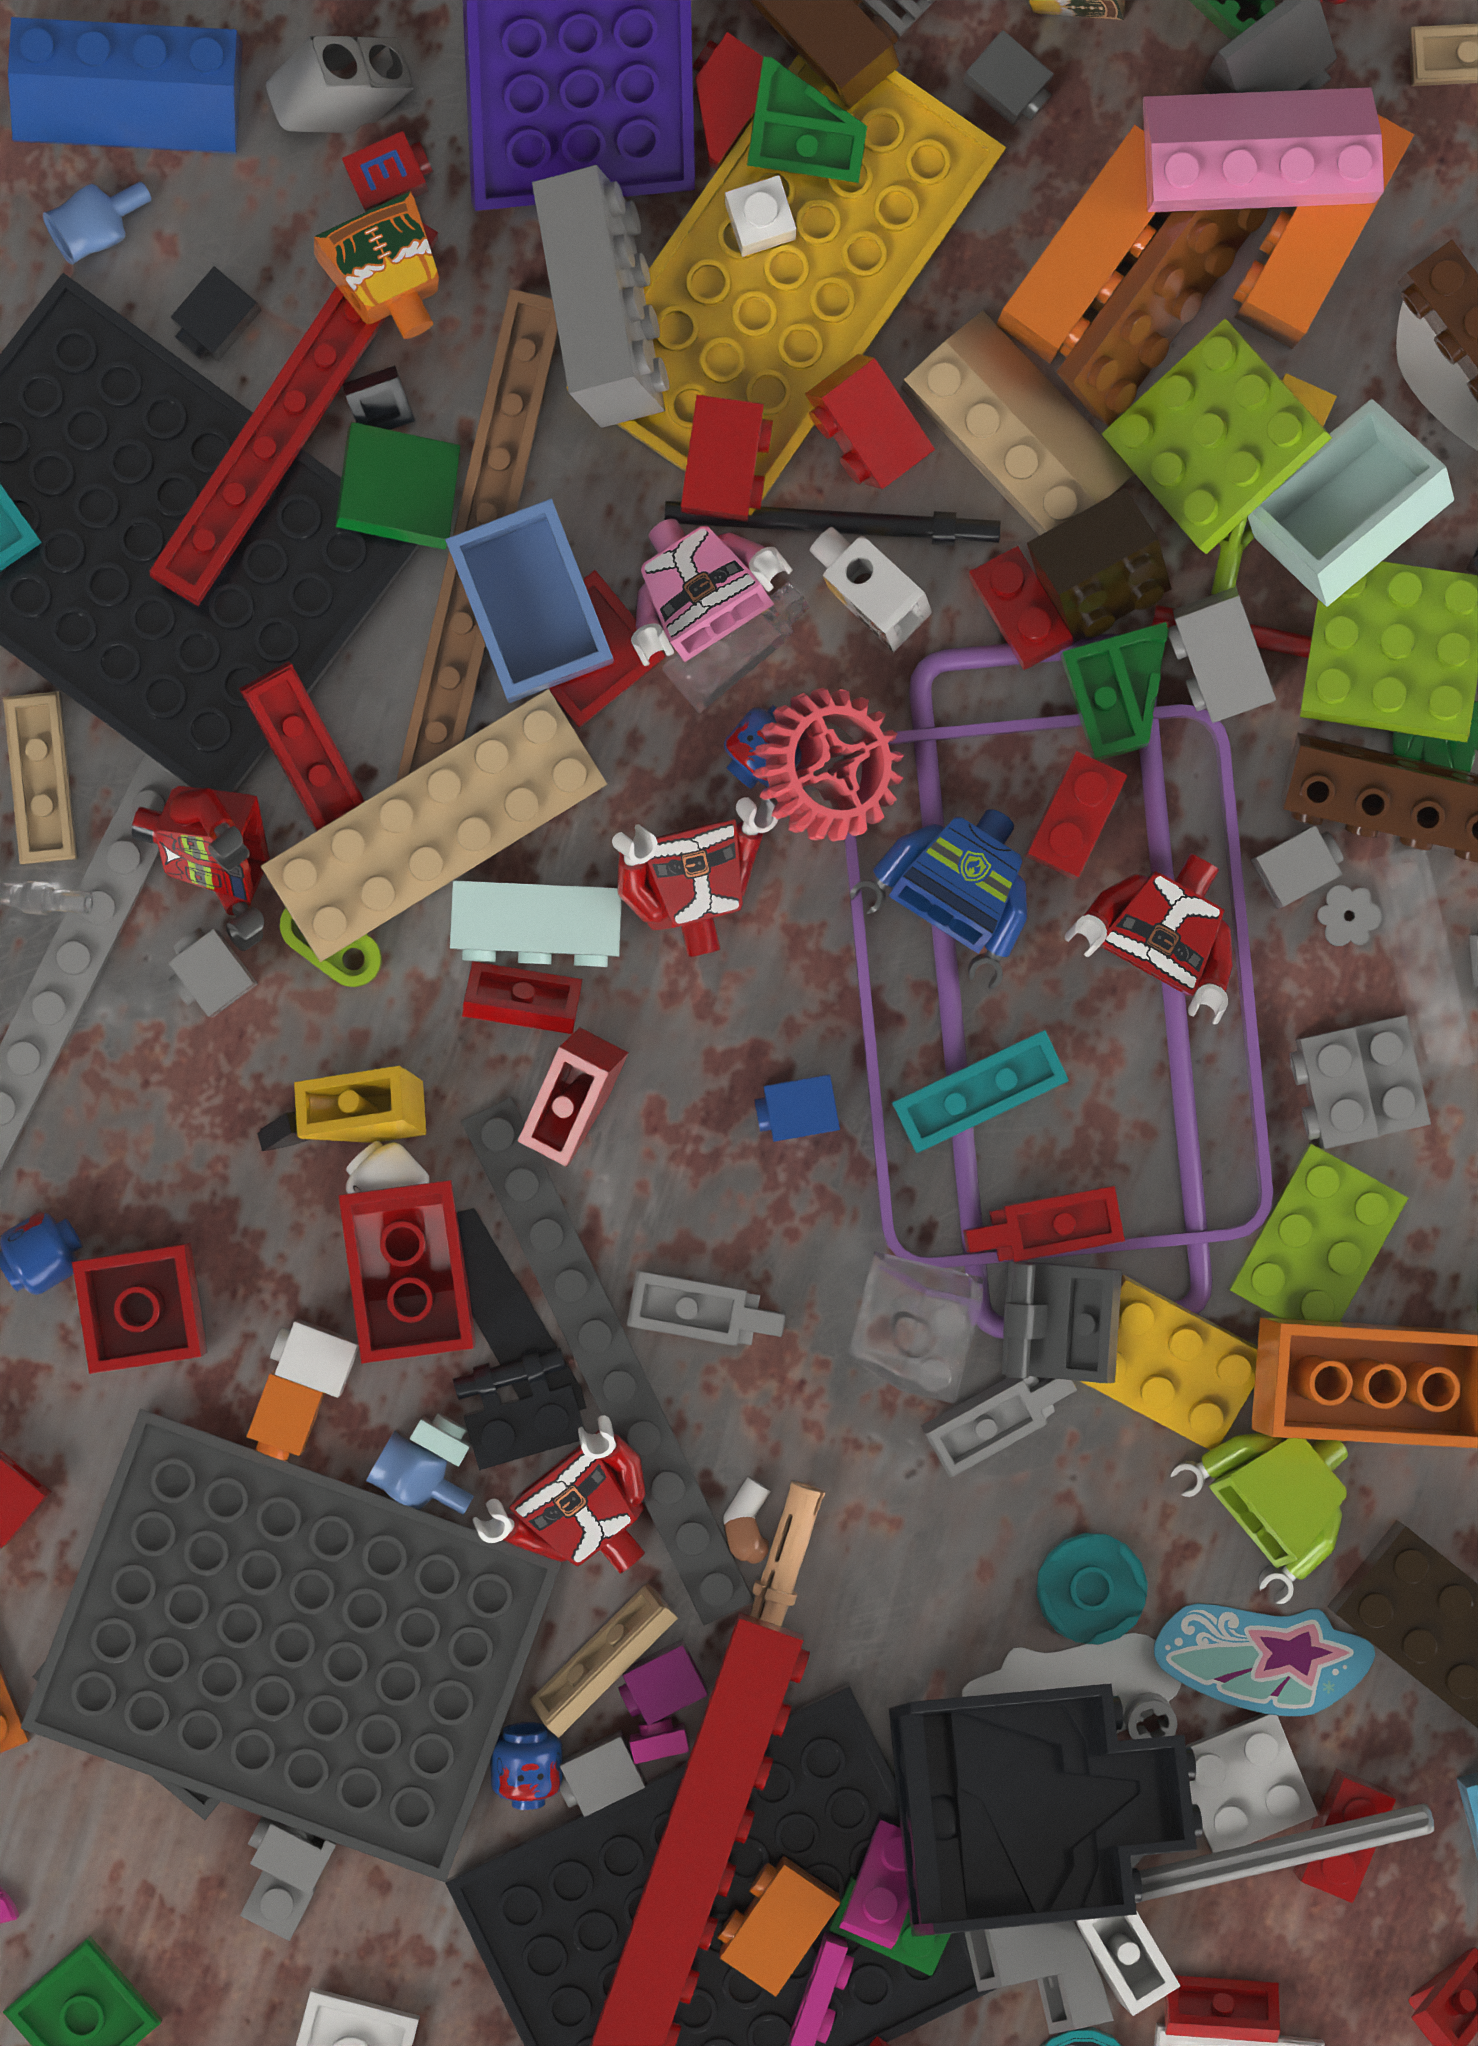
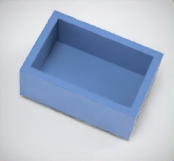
(530, 600)

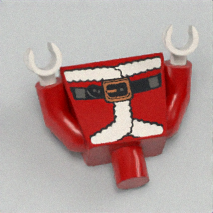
(692, 873)
(1166, 931)
(577, 1505)

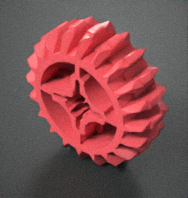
(839, 783)

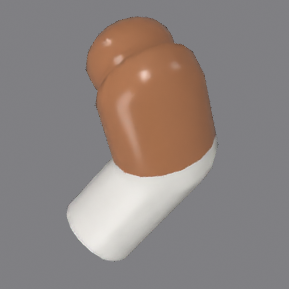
(741, 1526)

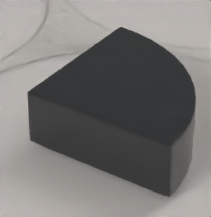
(280, 1133)

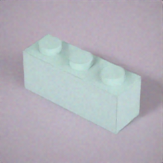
(535, 922)

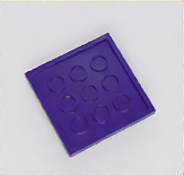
(577, 90)

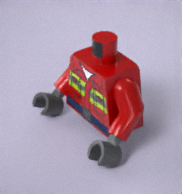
(214, 844)

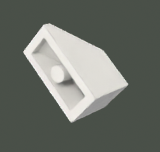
(1128, 1960)

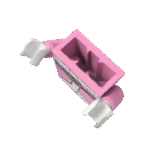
(700, 589)

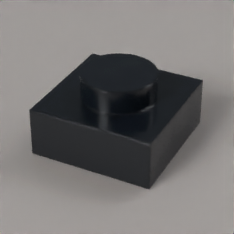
(379, 400)

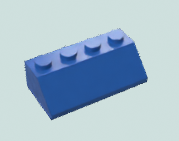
(124, 85)

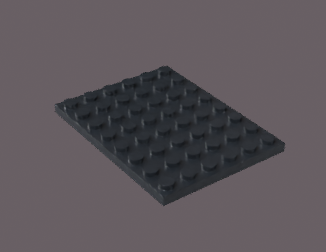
(104, 461)
(563, 1902)

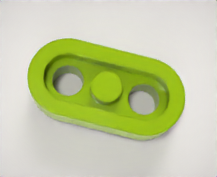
(334, 965)

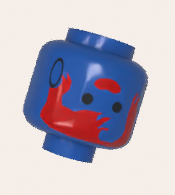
(743, 742)
(38, 1253)
(526, 1765)

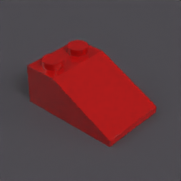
(407, 1271)

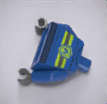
(959, 883)

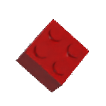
(139, 1308)

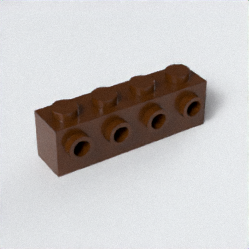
(1446, 295)
(1382, 794)

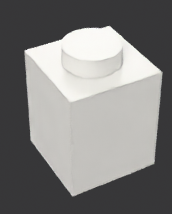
(760, 216)
(314, 1357)

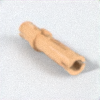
(786, 1554)

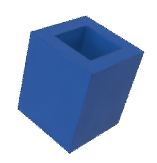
(798, 1108)

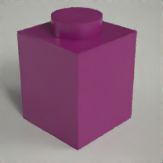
(662, 1683)

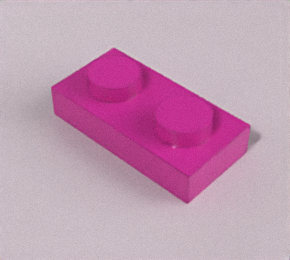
(880, 1892)
(829, 1971)

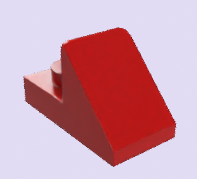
(1449, 2003)

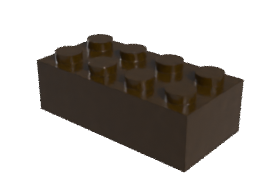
(1418, 1615)

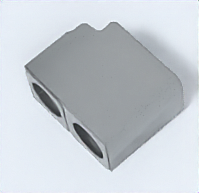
(315, 100)

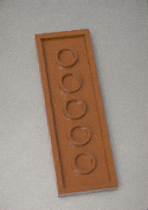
(1153, 306)

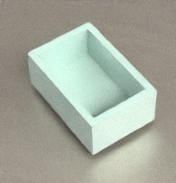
(1352, 503)

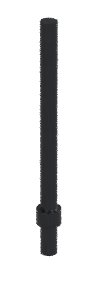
(941, 527)

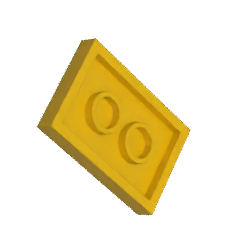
(1179, 1366)

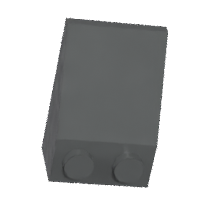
(1277, 53)

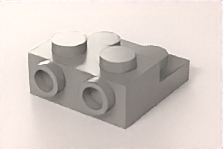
(1360, 1082)

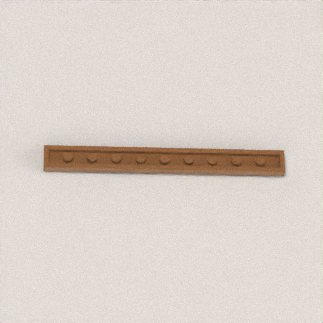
(489, 493)

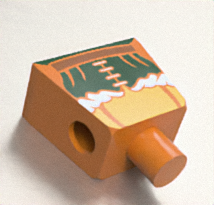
(383, 264)

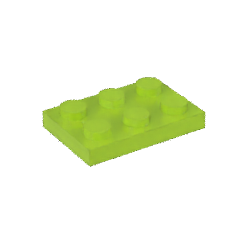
(1318, 1240)

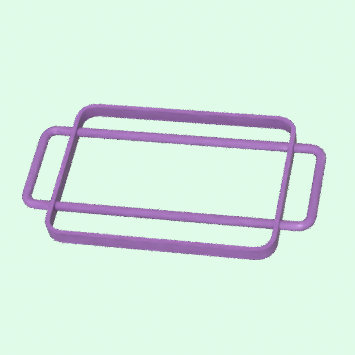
(1196, 1231)

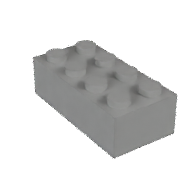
(600, 296)

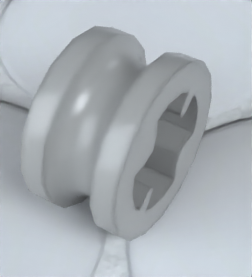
(1159, 1706)

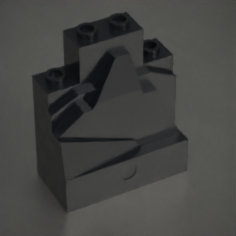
(1032, 1807)

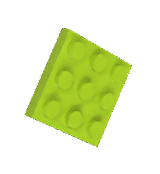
(1216, 436)
(1397, 653)

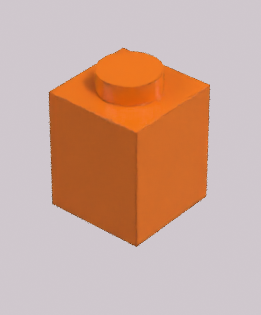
(284, 1417)

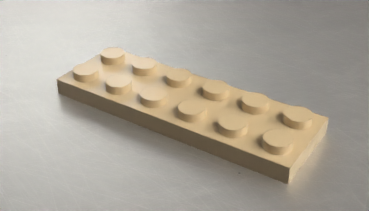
(433, 825)

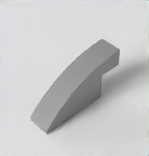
(1055, 1957)

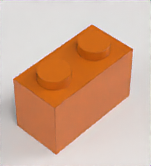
(777, 1925)

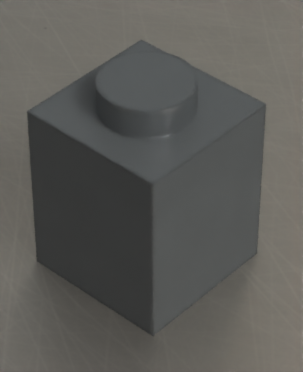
(1010, 79)

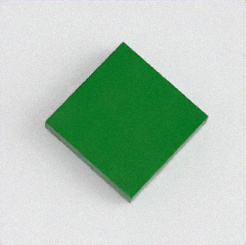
(398, 485)
(83, 2004)

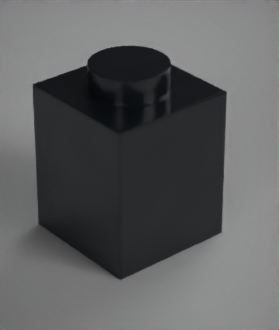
(214, 315)

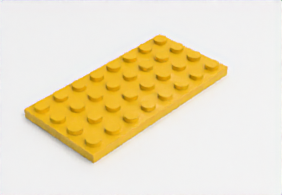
(801, 310)

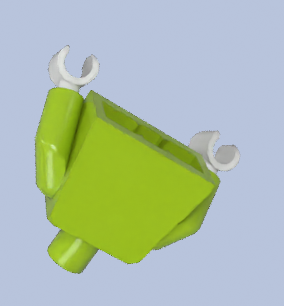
(1281, 1498)

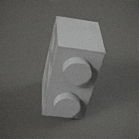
(1222, 655)

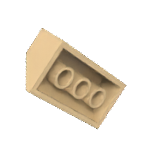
(1015, 425)

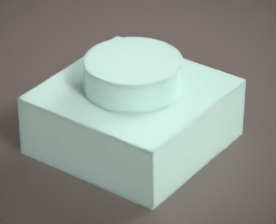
(442, 1438)

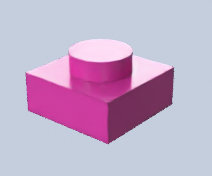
(659, 1740)

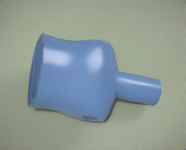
(92, 220)
(416, 1476)

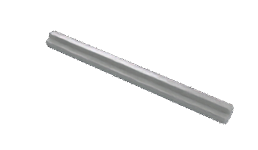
(1286, 1851)

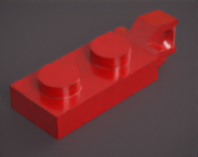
(1050, 1226)

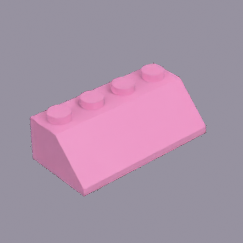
(1262, 149)

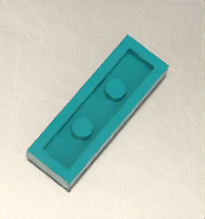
(980, 1091)

